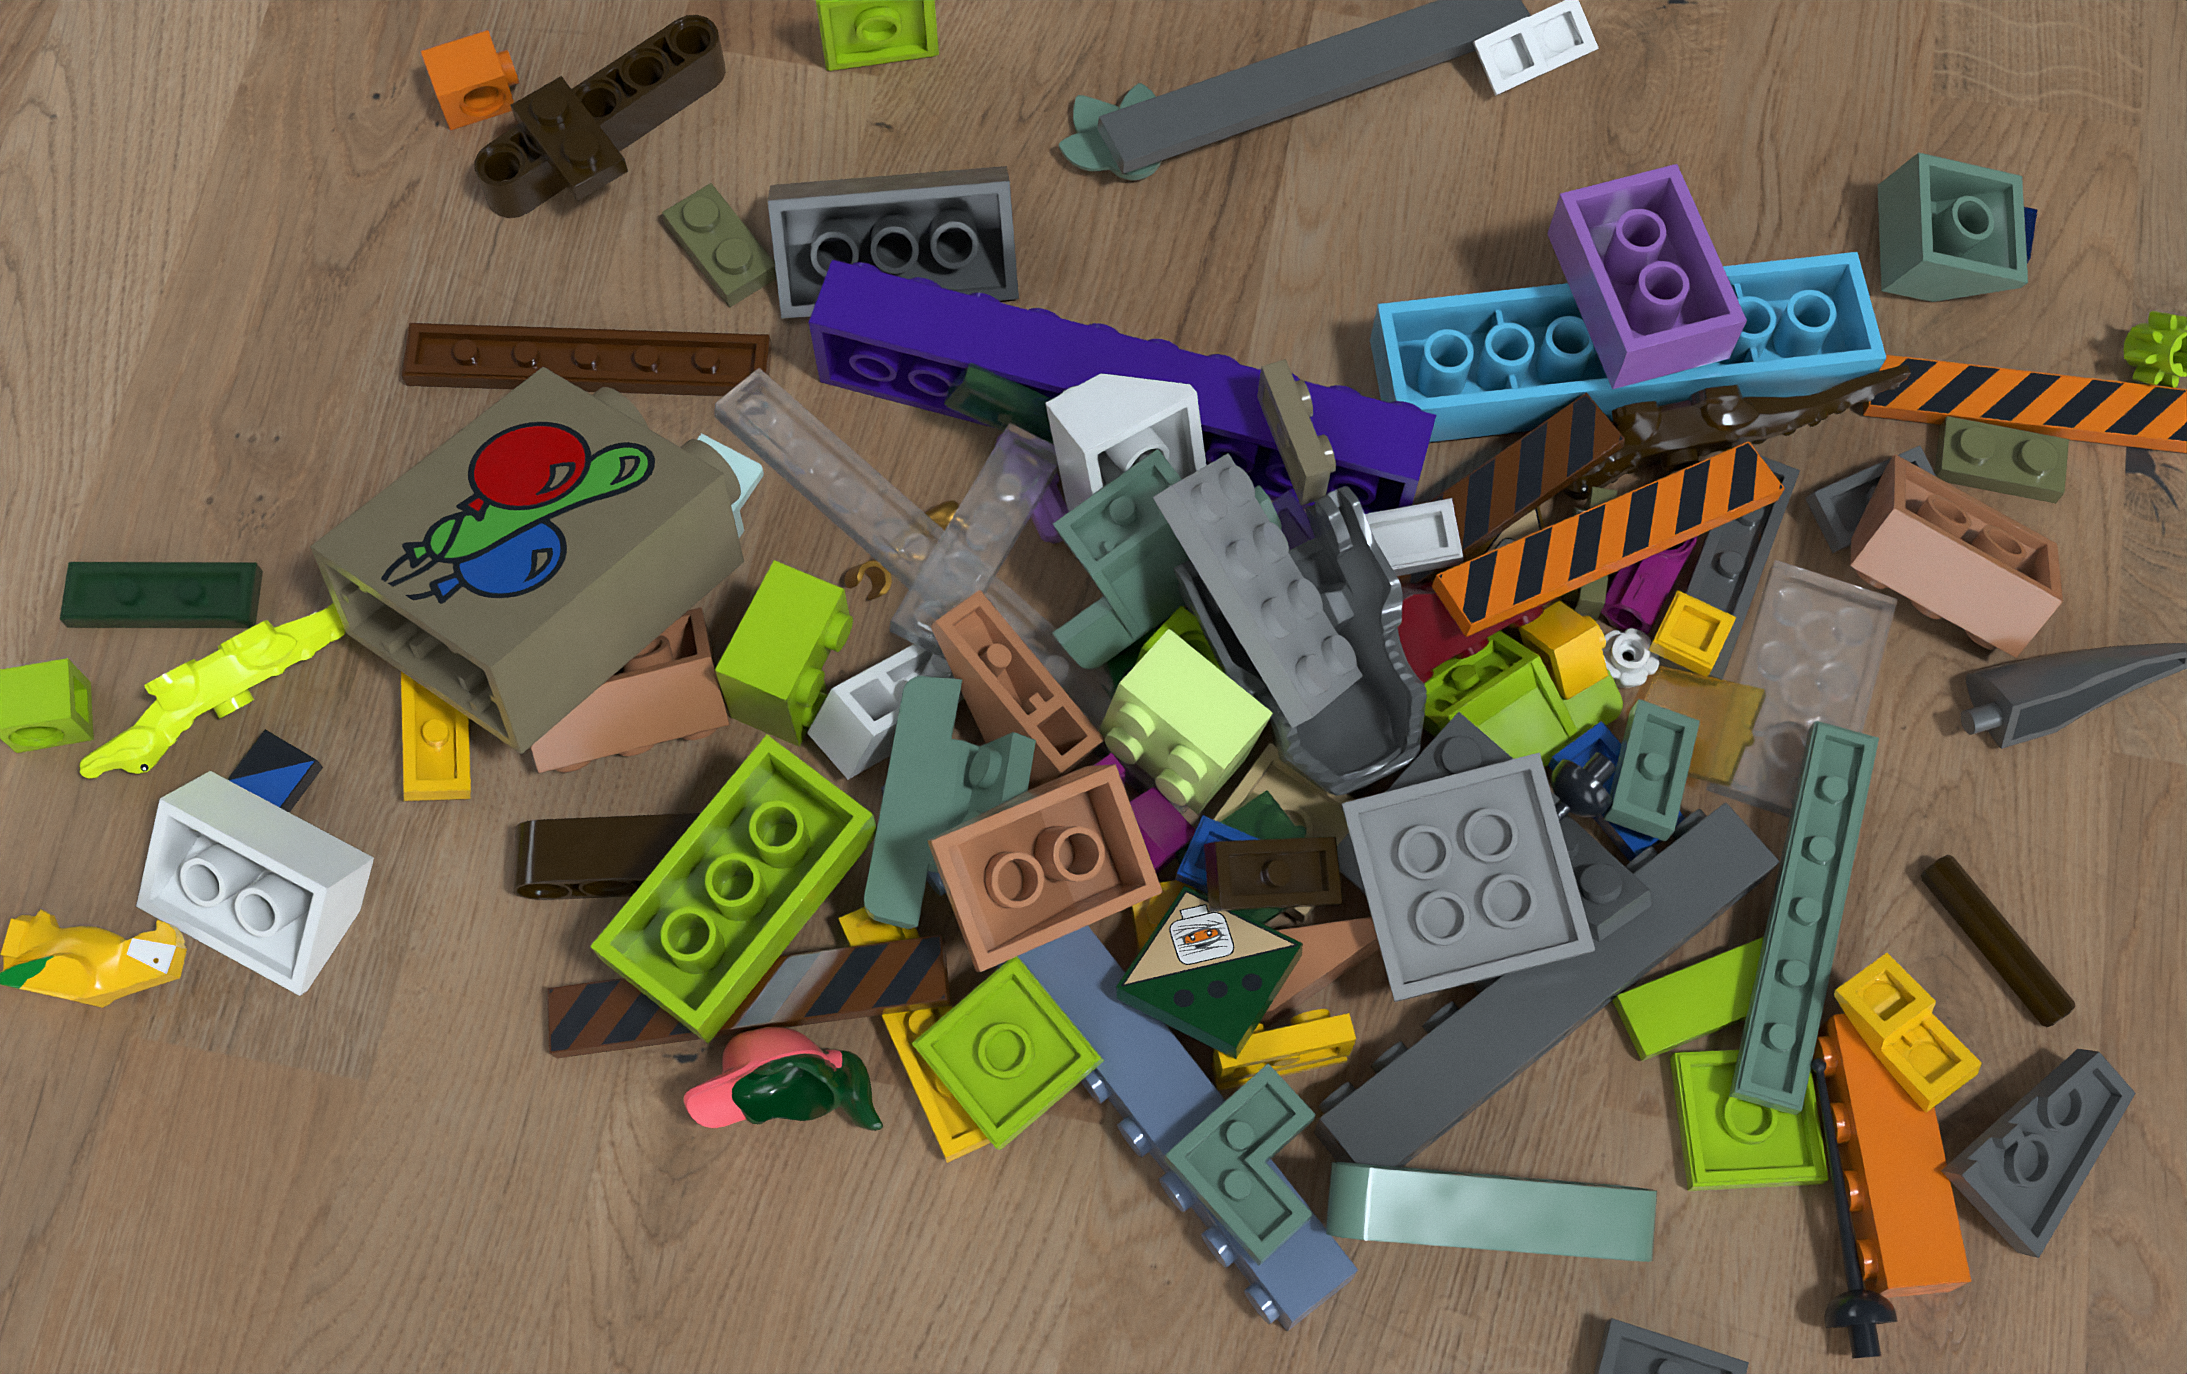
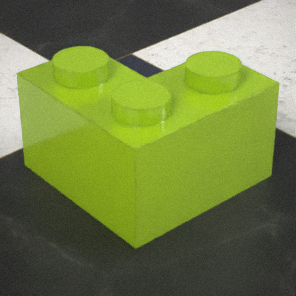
(778, 652)

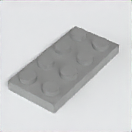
(1260, 588)

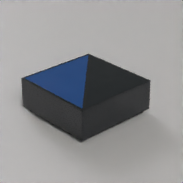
(276, 771)

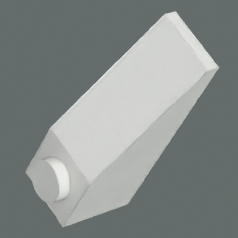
(862, 712)

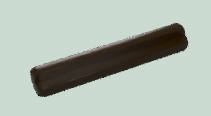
(1998, 941)

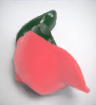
(783, 1077)

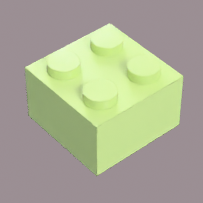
(1182, 722)

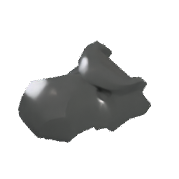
(1378, 718)

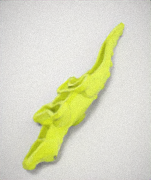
(213, 682)

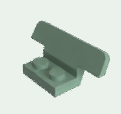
(1130, 558)
(931, 789)

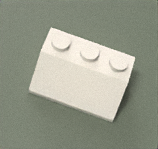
(1118, 422)
(251, 880)

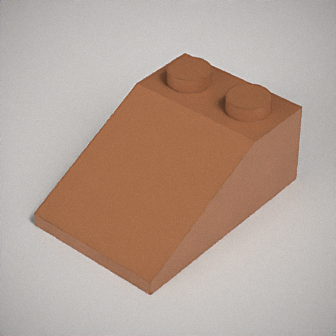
(1044, 864)

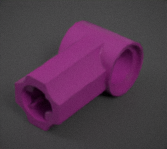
(1643, 588)

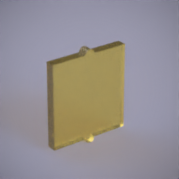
(1725, 715)

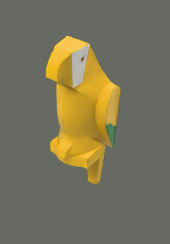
(88, 961)

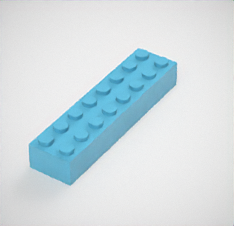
(1526, 354)

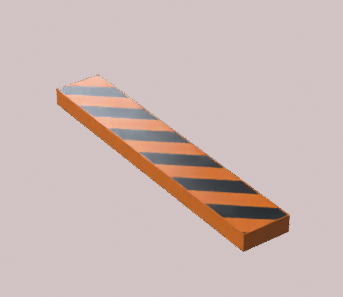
(2037, 403)
(1606, 538)

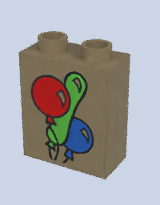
(534, 554)

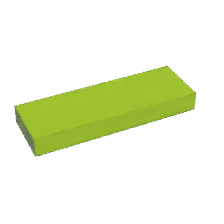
(1690, 1001)

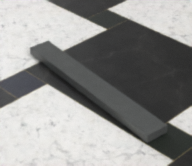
(1300, 79)

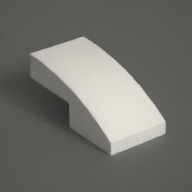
(1535, 45)

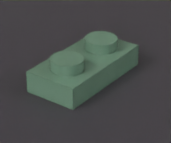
(1652, 770)

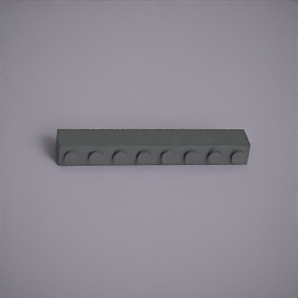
(1530, 1011)

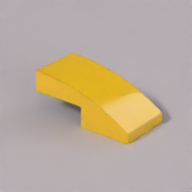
(1904, 1034)

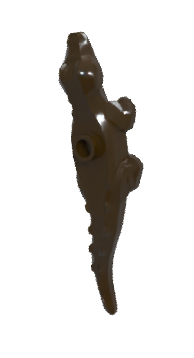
(1720, 421)

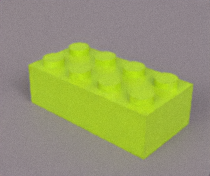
(736, 888)

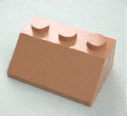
(1957, 558)
(652, 699)

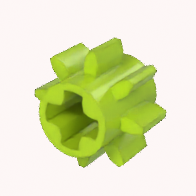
(2158, 349)

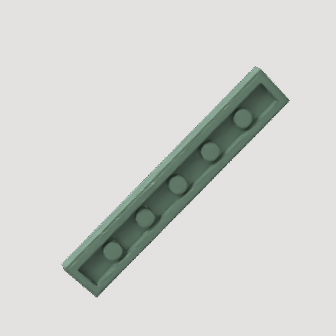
(1804, 919)

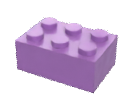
(1645, 276)

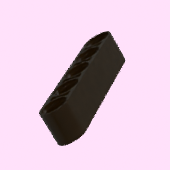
(620, 93)
(592, 854)

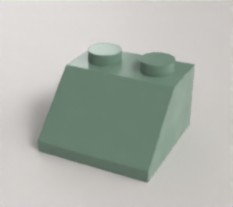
(1951, 230)

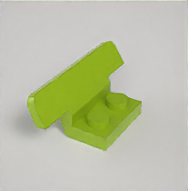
(1515, 700)

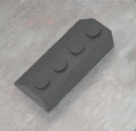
(907, 225)

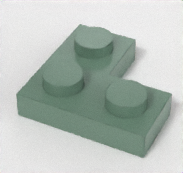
(1229, 1169)

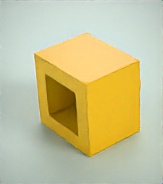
(1568, 647)

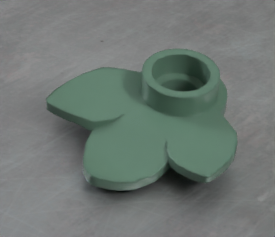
(1088, 148)

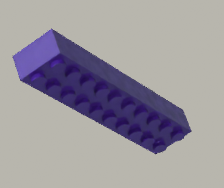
(915, 338)

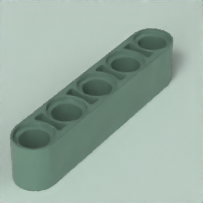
(1491, 1212)

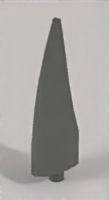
(2054, 690)

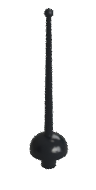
(1581, 787)
(1857, 1307)

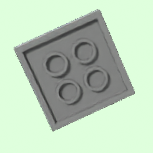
(1467, 877)

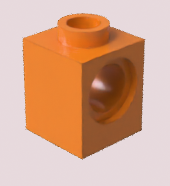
(471, 79)

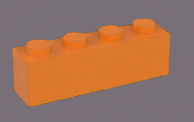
(1891, 1172)

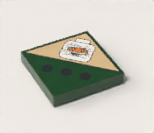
(1209, 972)

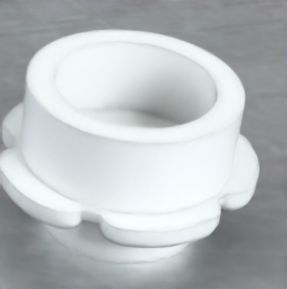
(1634, 672)

